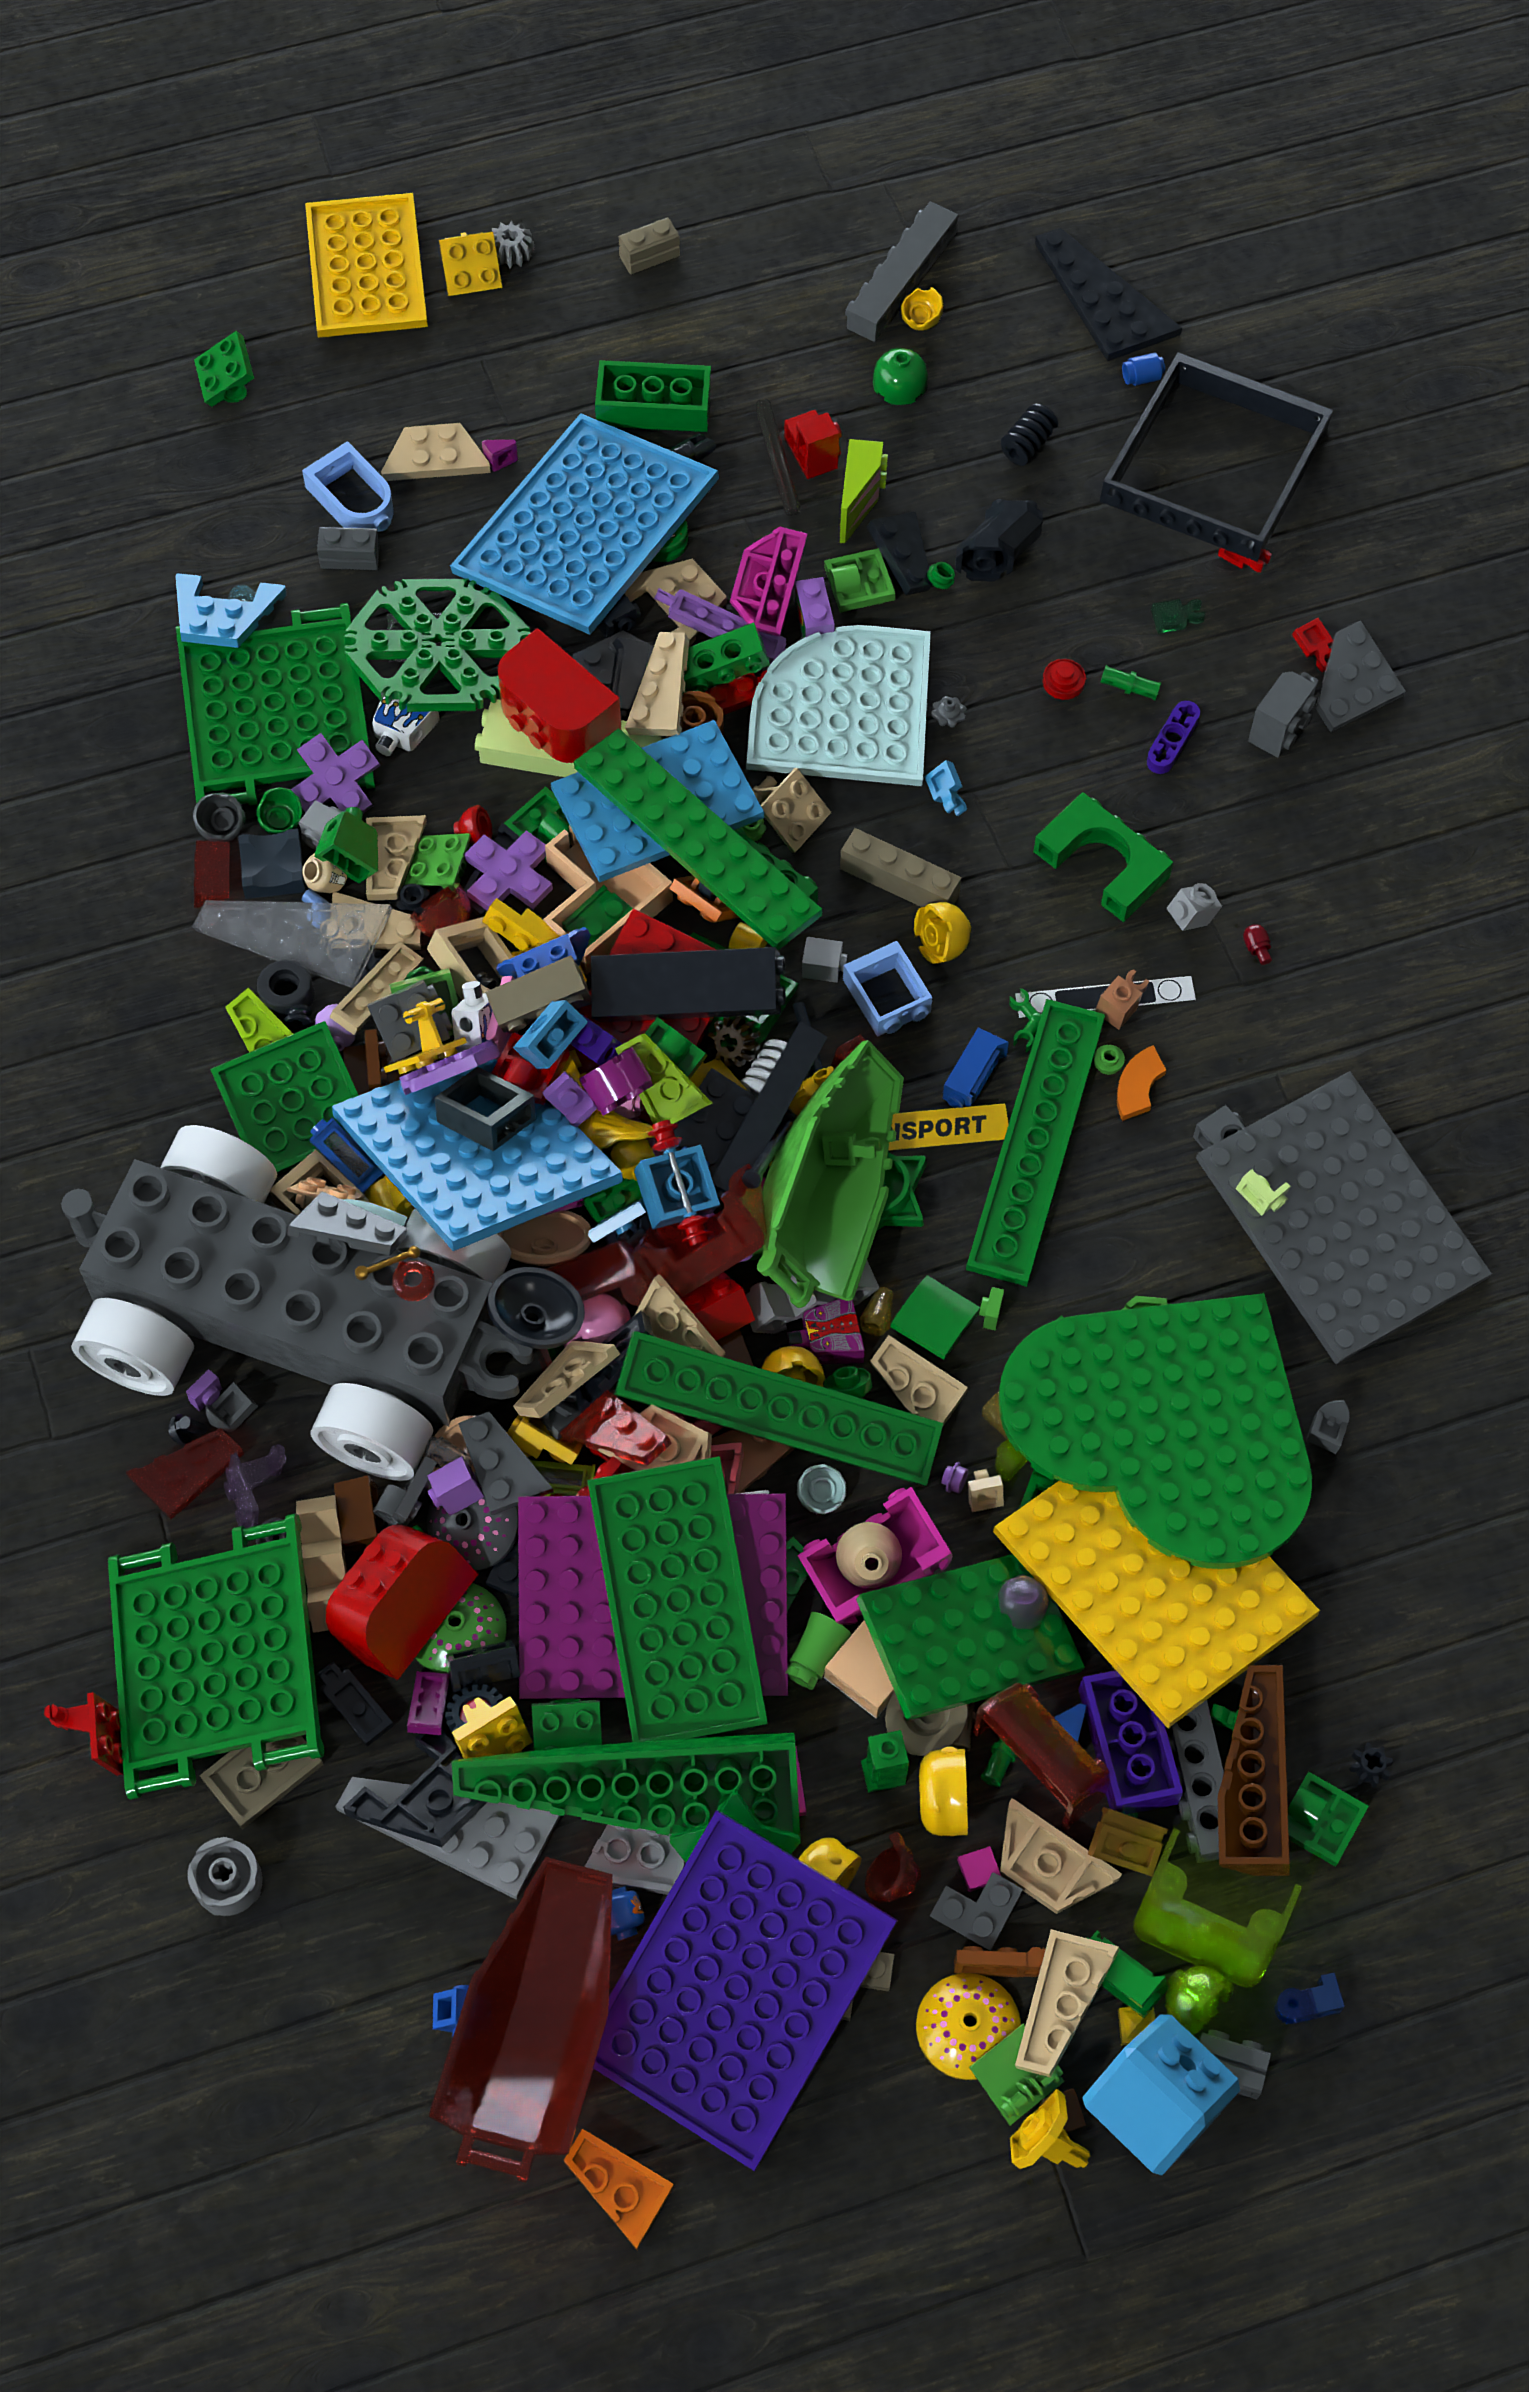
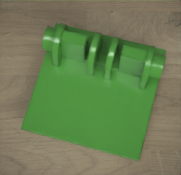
(439, 860)
(1008, 2087)

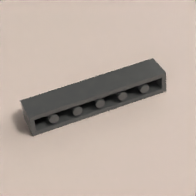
(901, 271)

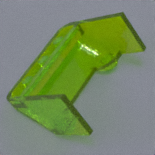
(1203, 1936)

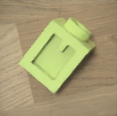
(1259, 1193)

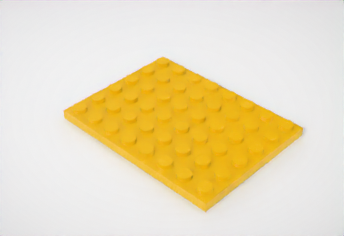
(1153, 1616)

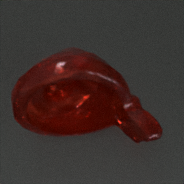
(892, 1872)

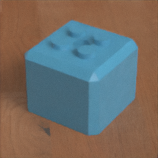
(1161, 2093)

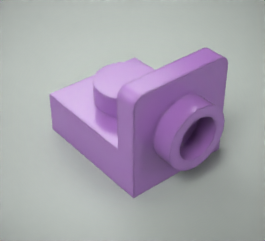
(570, 1099)

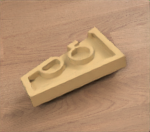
(397, 928)

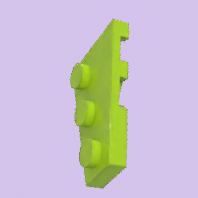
(673, 1093)

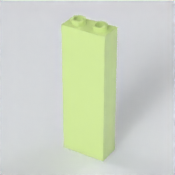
(512, 749)

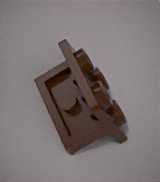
(367, 1064)

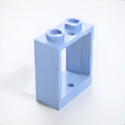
(875, 964)

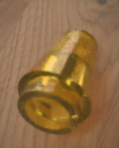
(878, 1313)

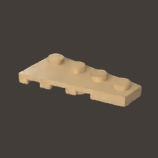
(659, 697)
(1064, 1990)

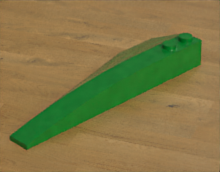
(644, 1783)

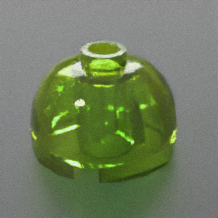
(1196, 1995)

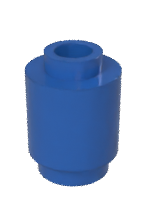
(1143, 369)

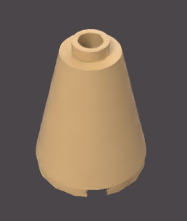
(868, 1541)

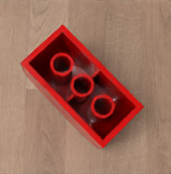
(555, 699)
(397, 1597)

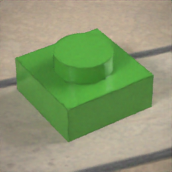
(991, 1307)

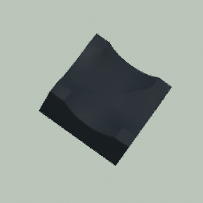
(271, 864)

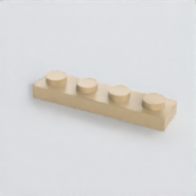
(353, 1011)

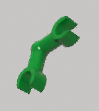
(1031, 1013)

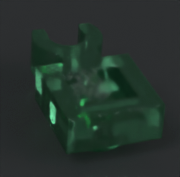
(1173, 616)

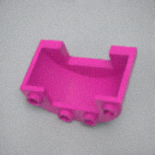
(921, 1555)

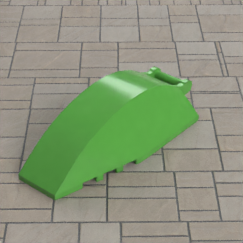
(824, 1214)

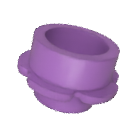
(954, 1478)

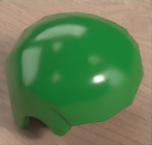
(279, 810)

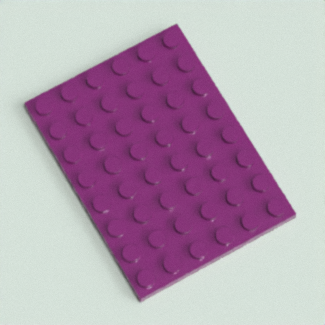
(565, 1608)

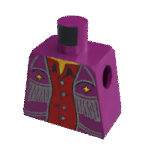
(831, 1333)

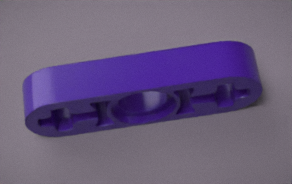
(1173, 748)

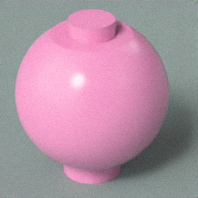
(601, 1319)

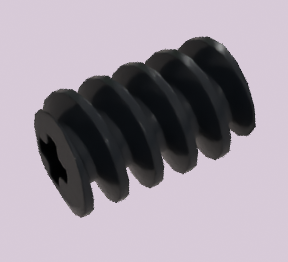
(1028, 434)

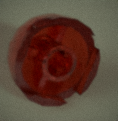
(443, 910)

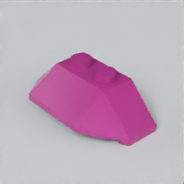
(768, 579)

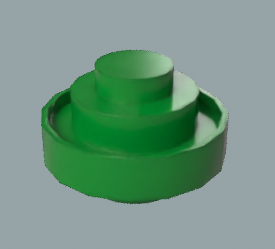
(850, 1381)

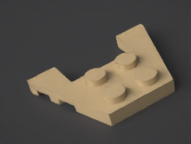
(673, 577)

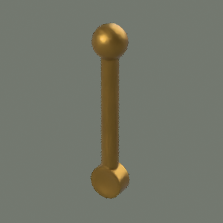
(362, 1272)

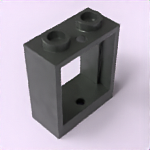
(489, 1131)

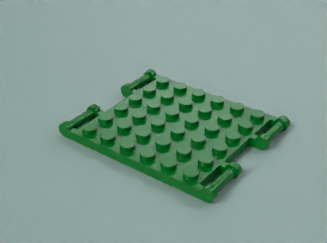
(267, 700)
(213, 1656)

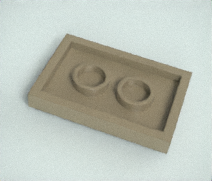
(252, 1792)

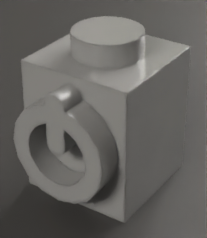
(314, 821)
(1194, 906)

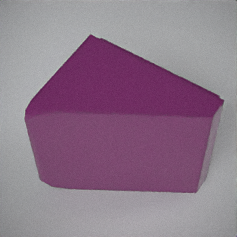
(500, 453)

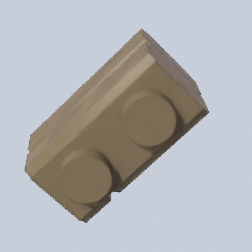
(649, 245)

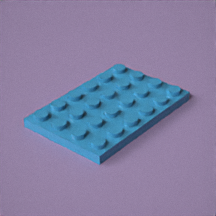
(697, 760)

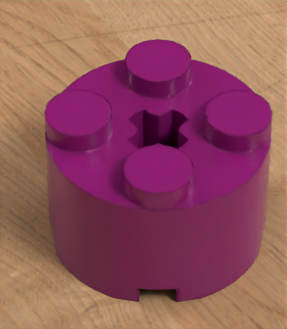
(617, 1081)

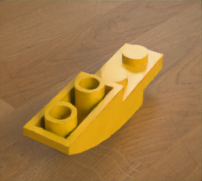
(522, 930)

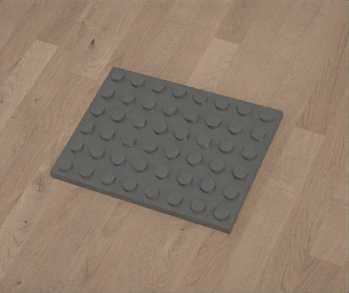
(1361, 1227)

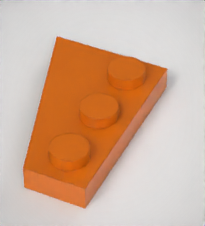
(619, 2184)

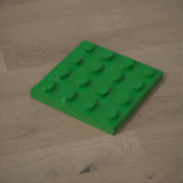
(285, 1092)

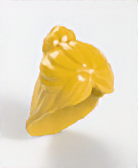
(612, 1128)

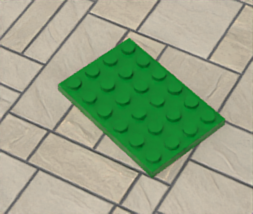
(954, 1646)

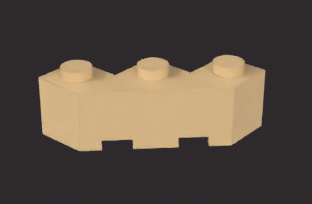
(322, 1555)

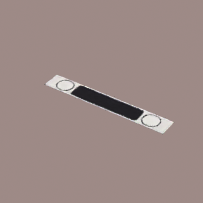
(1087, 997)

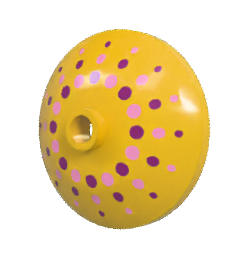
(941, 2027)

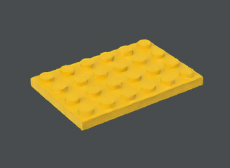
(365, 265)

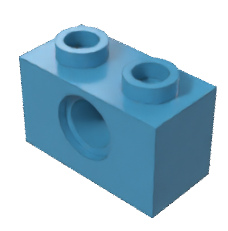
(550, 1034)

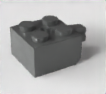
(1283, 712)

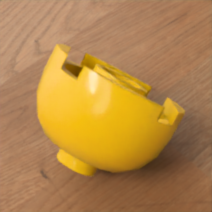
(942, 931)
(795, 1363)

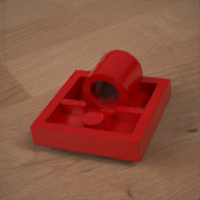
(521, 1073)

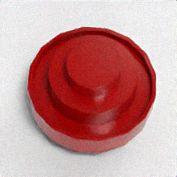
(1064, 679)

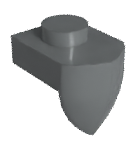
(230, 1409)
(1329, 1425)

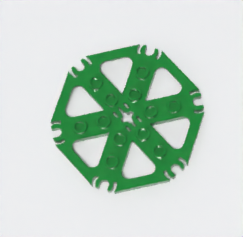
(419, 647)

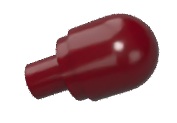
(1258, 942)

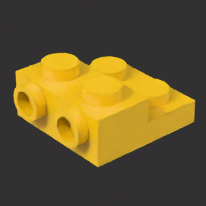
(533, 1437)

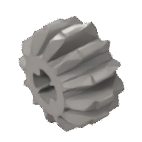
(513, 244)

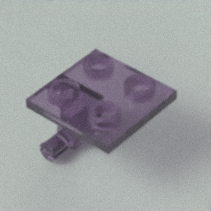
(248, 1476)

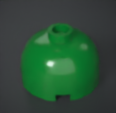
(900, 376)

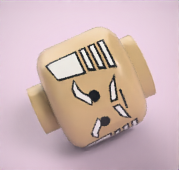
(323, 875)

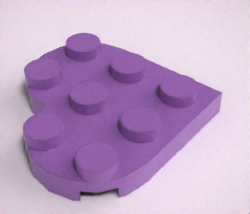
(449, 1067)

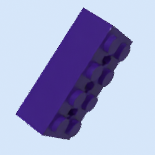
(1149, 1754)

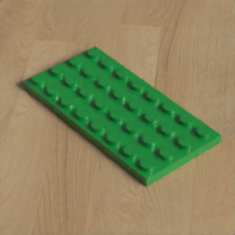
(677, 1601)

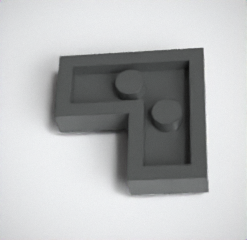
(982, 1919)

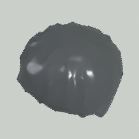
(219, 817)

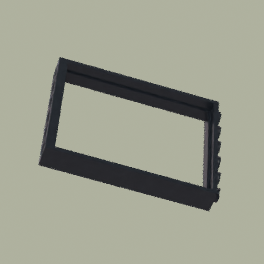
(1240, 392)

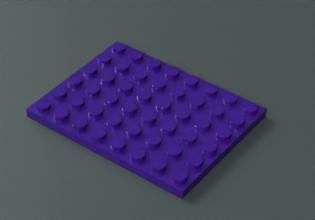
(738, 1989)

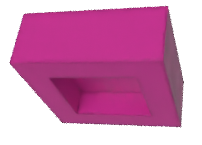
(978, 1868)

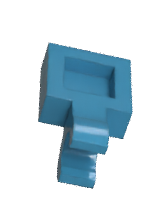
(943, 785)

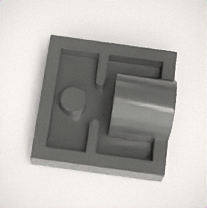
(401, 1505)

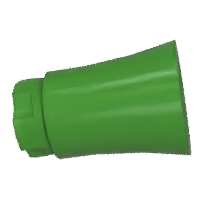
(815, 1650)

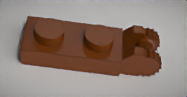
(1001, 1963)

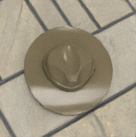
(926, 1732)

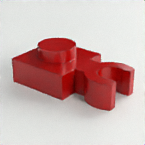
(1314, 640)

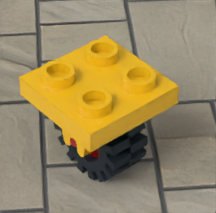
(486, 1723)

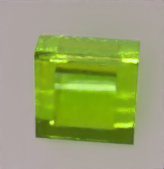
(1008, 1461)

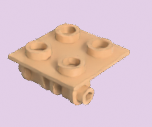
(310, 1189)

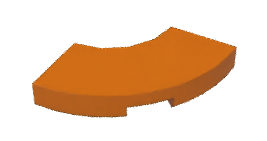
(1136, 1082)

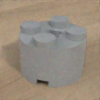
(206, 1876)

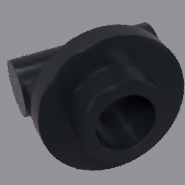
(183, 1427)

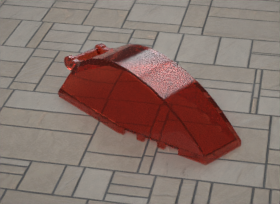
(532, 2023)

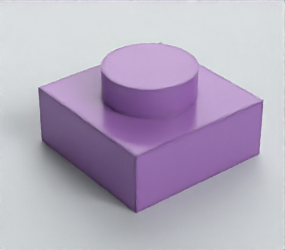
(204, 1390)

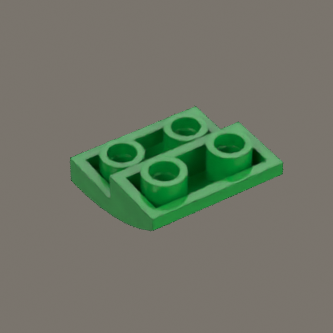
(935, 1317)

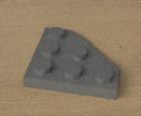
(1355, 679)

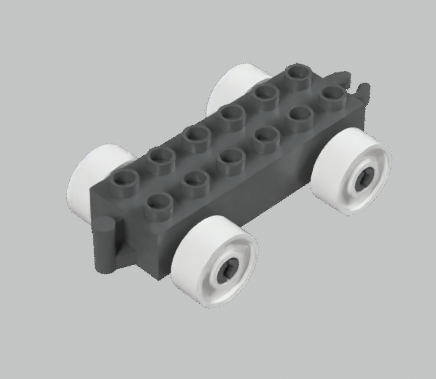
(210, 1260)

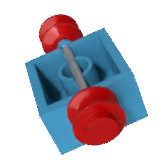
(677, 1185)

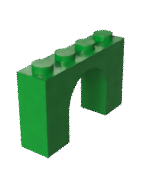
(1088, 822)

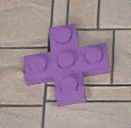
(335, 775)
(508, 871)

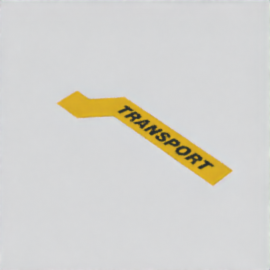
(949, 1126)

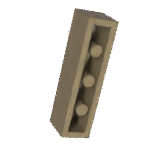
(898, 870)

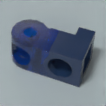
(1312, 2003)

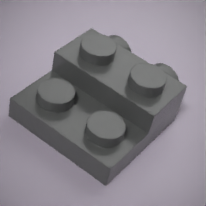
(400, 1037)

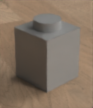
(823, 959)

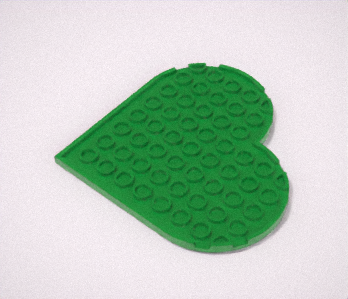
(1172, 1414)

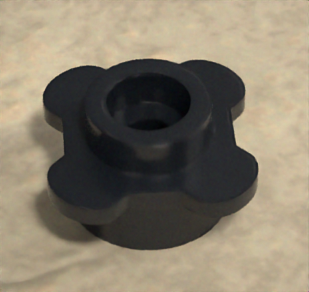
(412, 891)

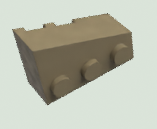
(526, 997)

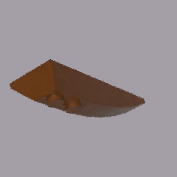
(1255, 1781)

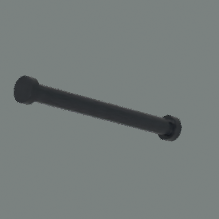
(753, 1177)

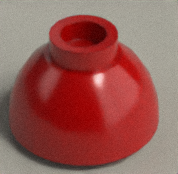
(476, 822)

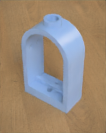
(334, 466)

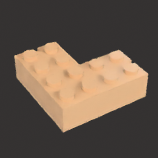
(640, 888)

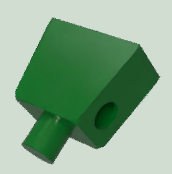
(350, 845)

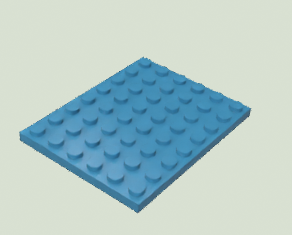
(585, 523)
(461, 1184)

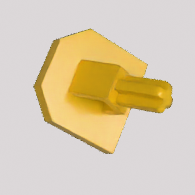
(1044, 2136)

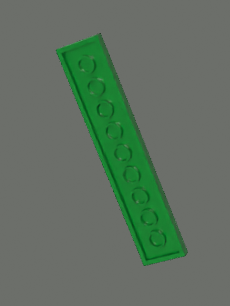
(698, 839)
(1035, 1143)
(778, 1408)

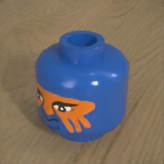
(626, 1913)

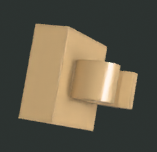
(985, 1491)

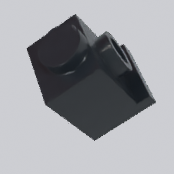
(620, 617)

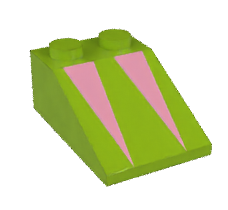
(861, 483)

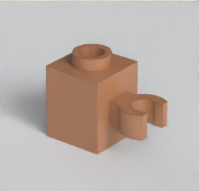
(1121, 999)

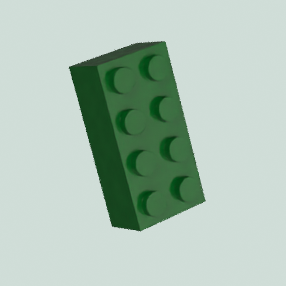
(653, 395)

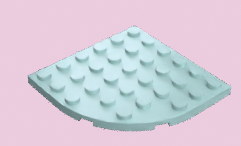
(845, 706)

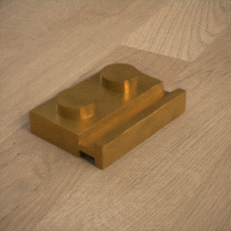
(1127, 1841)

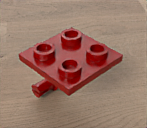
(101, 1722)

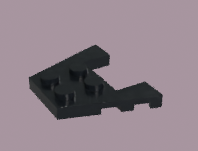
(428, 1806)

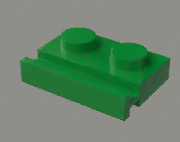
(597, 914)

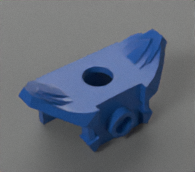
(545, 954)

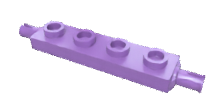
(712, 619)

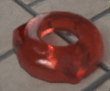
(418, 1292)

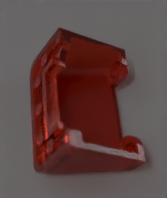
(736, 1234)

